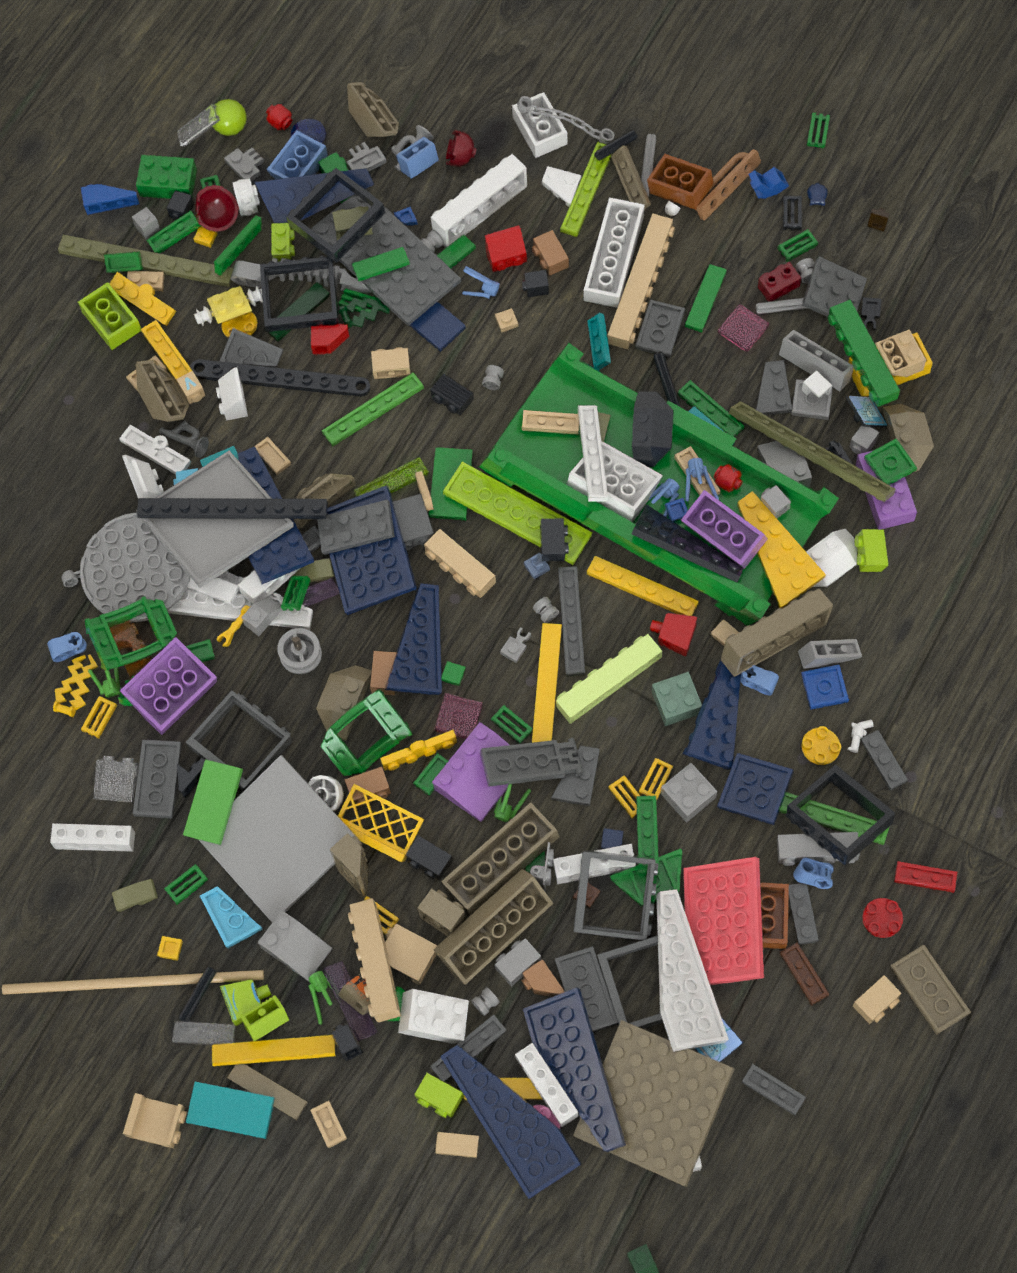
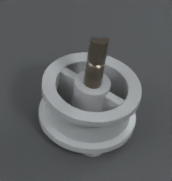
(299, 651)

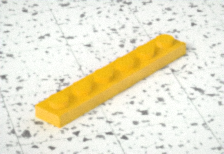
(642, 587)

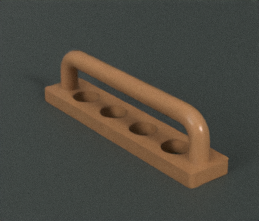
(752, 159)

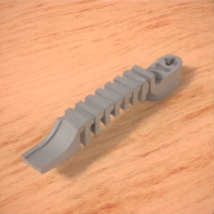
(249, 275)

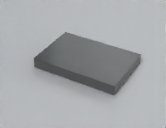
(660, 328)

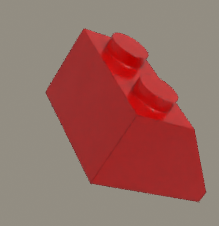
(505, 248)

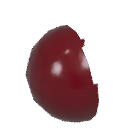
(216, 208)

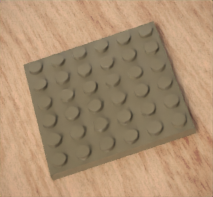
(660, 1101)

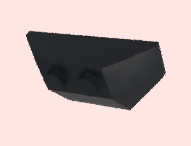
(651, 428)

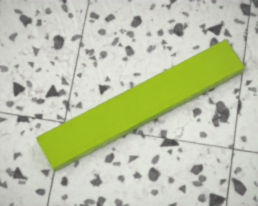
(585, 193)

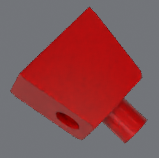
(675, 632)

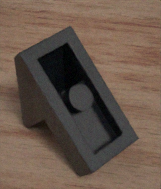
(189, 780)

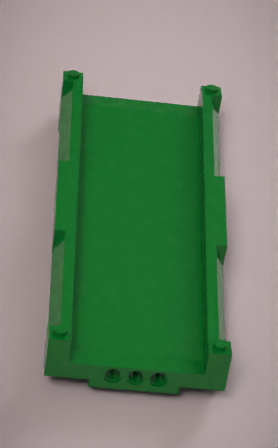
(544, 459)

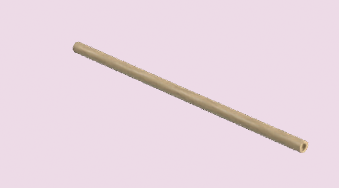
(128, 982)

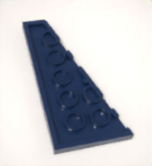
(286, 193)
(716, 722)

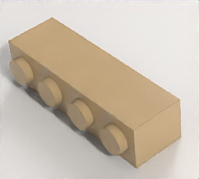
(459, 563)

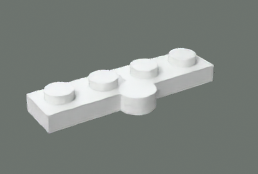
(155, 449)

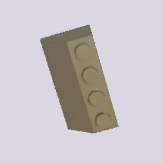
(351, 862)

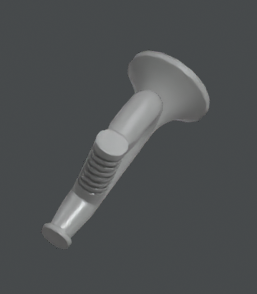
(421, 132)

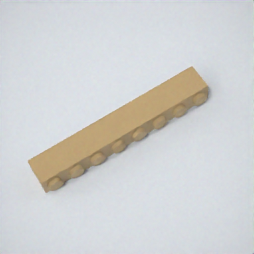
(640, 281)

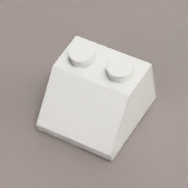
(232, 396)

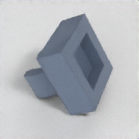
(536, 566)

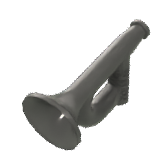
(199, 446)

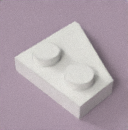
(561, 183)

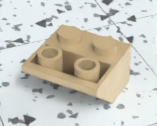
(902, 354)

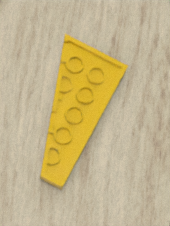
(781, 556)

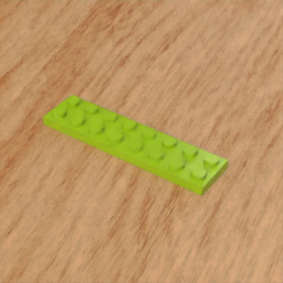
(510, 508)

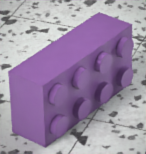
(894, 511)
(724, 529)

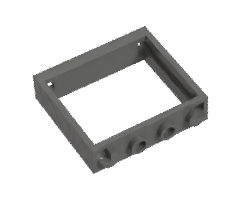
(255, 712)
(648, 907)
(643, 1023)

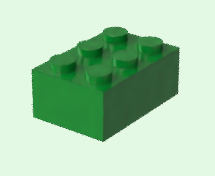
(163, 175)

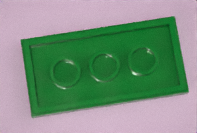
(445, 465)

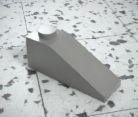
(828, 652)

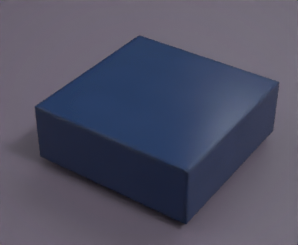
(611, 838)

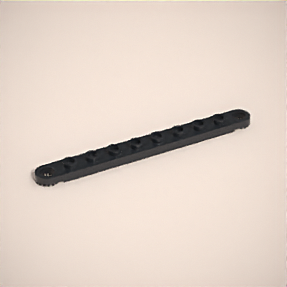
(284, 378)

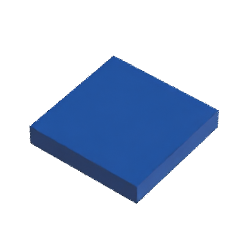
(824, 687)

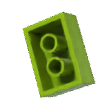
(109, 316)

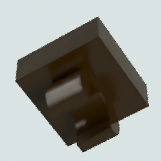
(878, 219)

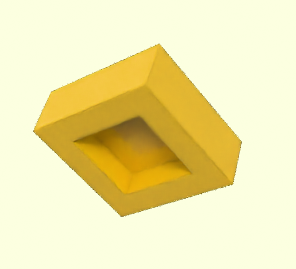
(205, 237)
(170, 948)

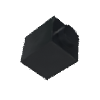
(179, 205)
(536, 283)

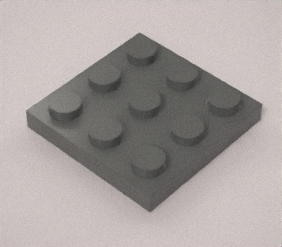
(831, 286)

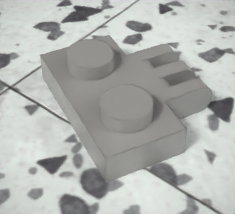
(365, 158)
(245, 164)

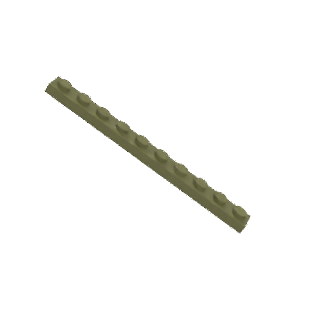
(150, 261)
(812, 451)

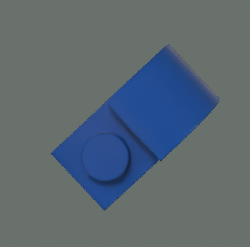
(769, 183)

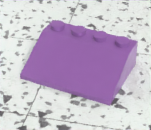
(168, 685)
(464, 776)

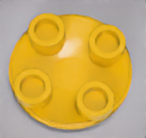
(246, 323)
(820, 746)

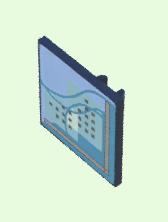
(721, 1051)

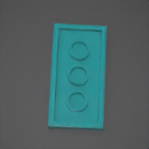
(230, 1110)

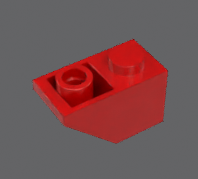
(328, 338)

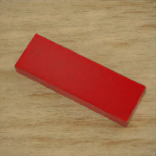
(925, 876)

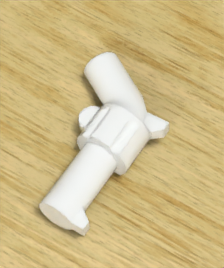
(858, 733)

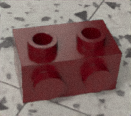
(779, 282)

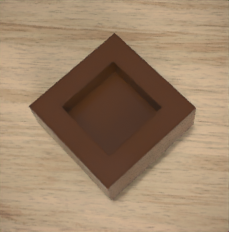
(591, 895)

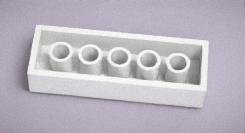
(480, 200)
(614, 252)

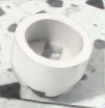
(671, 209)

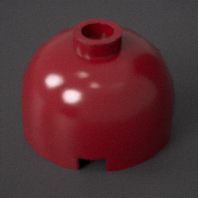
(460, 149)

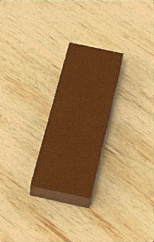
(804, 974)

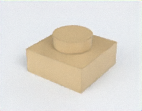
(506, 320)

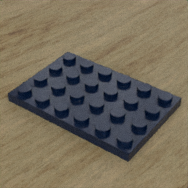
(373, 570)

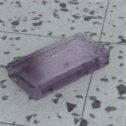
(320, 592)

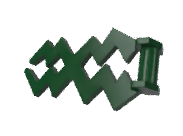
(359, 321)

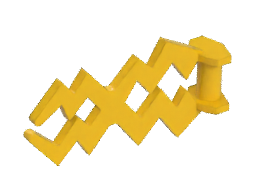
(76, 678)

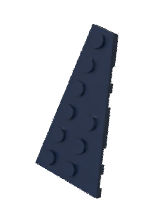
(419, 651)

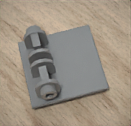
(543, 873)

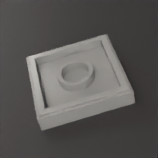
(810, 404)

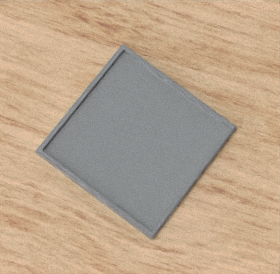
(215, 545)
(278, 839)

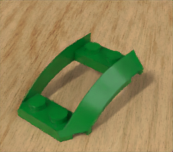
(105, 644)
(386, 716)

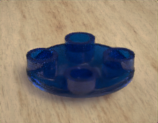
(311, 128)

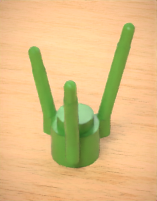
(110, 687)
(503, 810)
(319, 984)

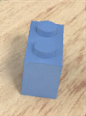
(417, 157)

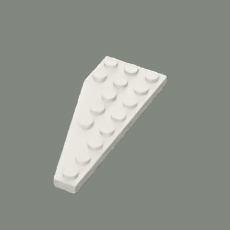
(201, 605)
(685, 992)

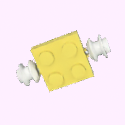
(228, 305)

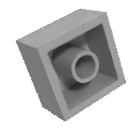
(688, 792)

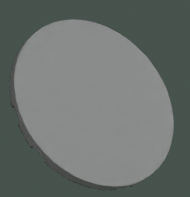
(127, 564)

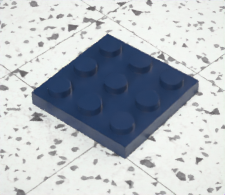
(755, 789)

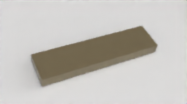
(630, 177)
(259, 1084)

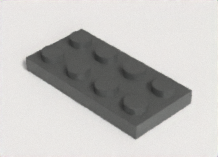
(356, 527)
(157, 779)
(583, 972)

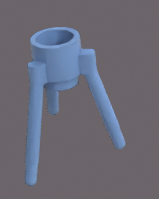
(489, 286)
(697, 469)
(666, 489)

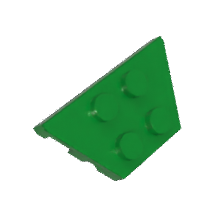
(667, 879)

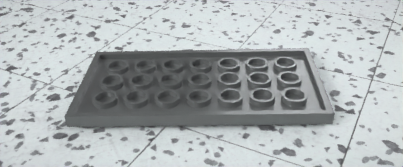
(405, 290)

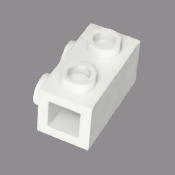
(246, 197)

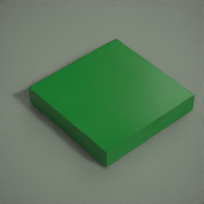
(890, 462)

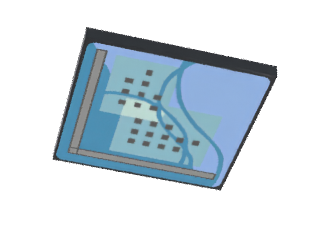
(866, 411)

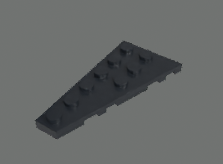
(668, 535)

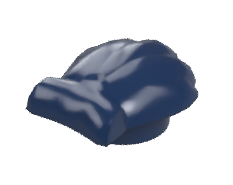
(817, 194)

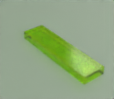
(395, 479)

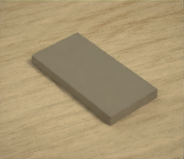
(930, 989)

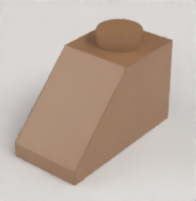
(541, 980)

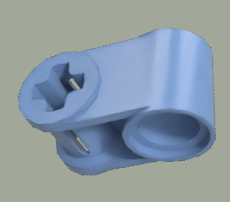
(65, 646)
(761, 680)
(813, 873)

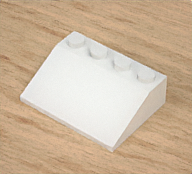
(627, 482)

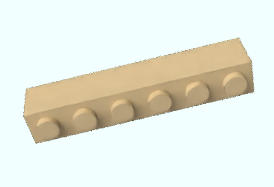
(375, 960)

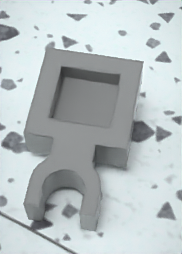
(514, 647)

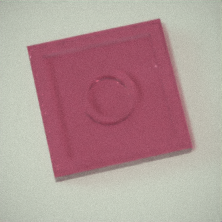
(743, 328)
(458, 715)

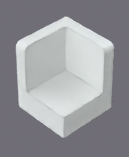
(817, 384)

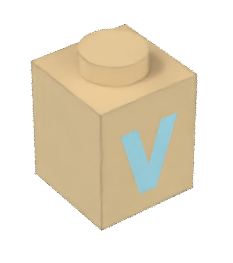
(191, 387)

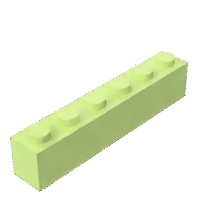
(608, 678)

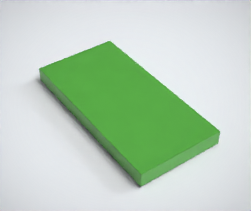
(213, 802)

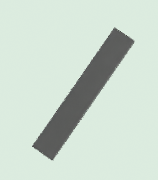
(571, 621)

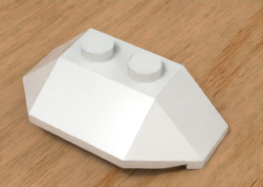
(143, 478)
(834, 556)

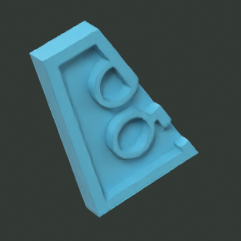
(228, 917)

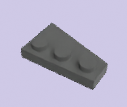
(247, 349)
(774, 390)
(576, 788)

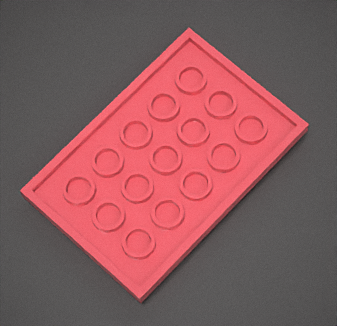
(726, 918)

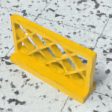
(375, 840)

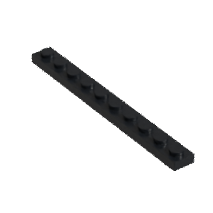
(232, 508)

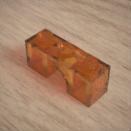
(125, 636)

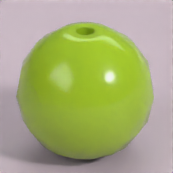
(231, 116)

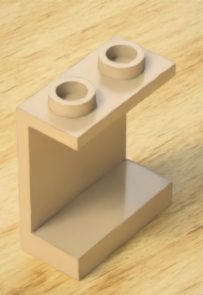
(409, 953)
(154, 1121)

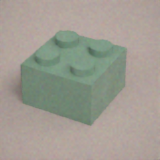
(676, 698)

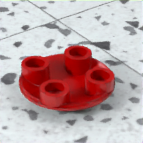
(882, 917)

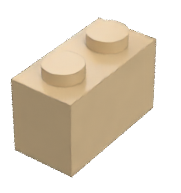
(390, 363)
(877, 1000)

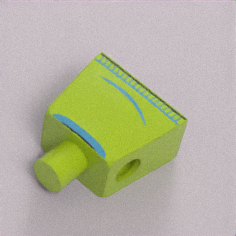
(243, 997)

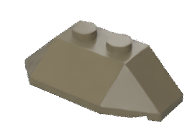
(370, 111)
(160, 392)
(911, 431)
(325, 487)
(340, 694)

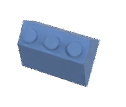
(298, 157)

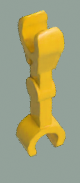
(228, 634)

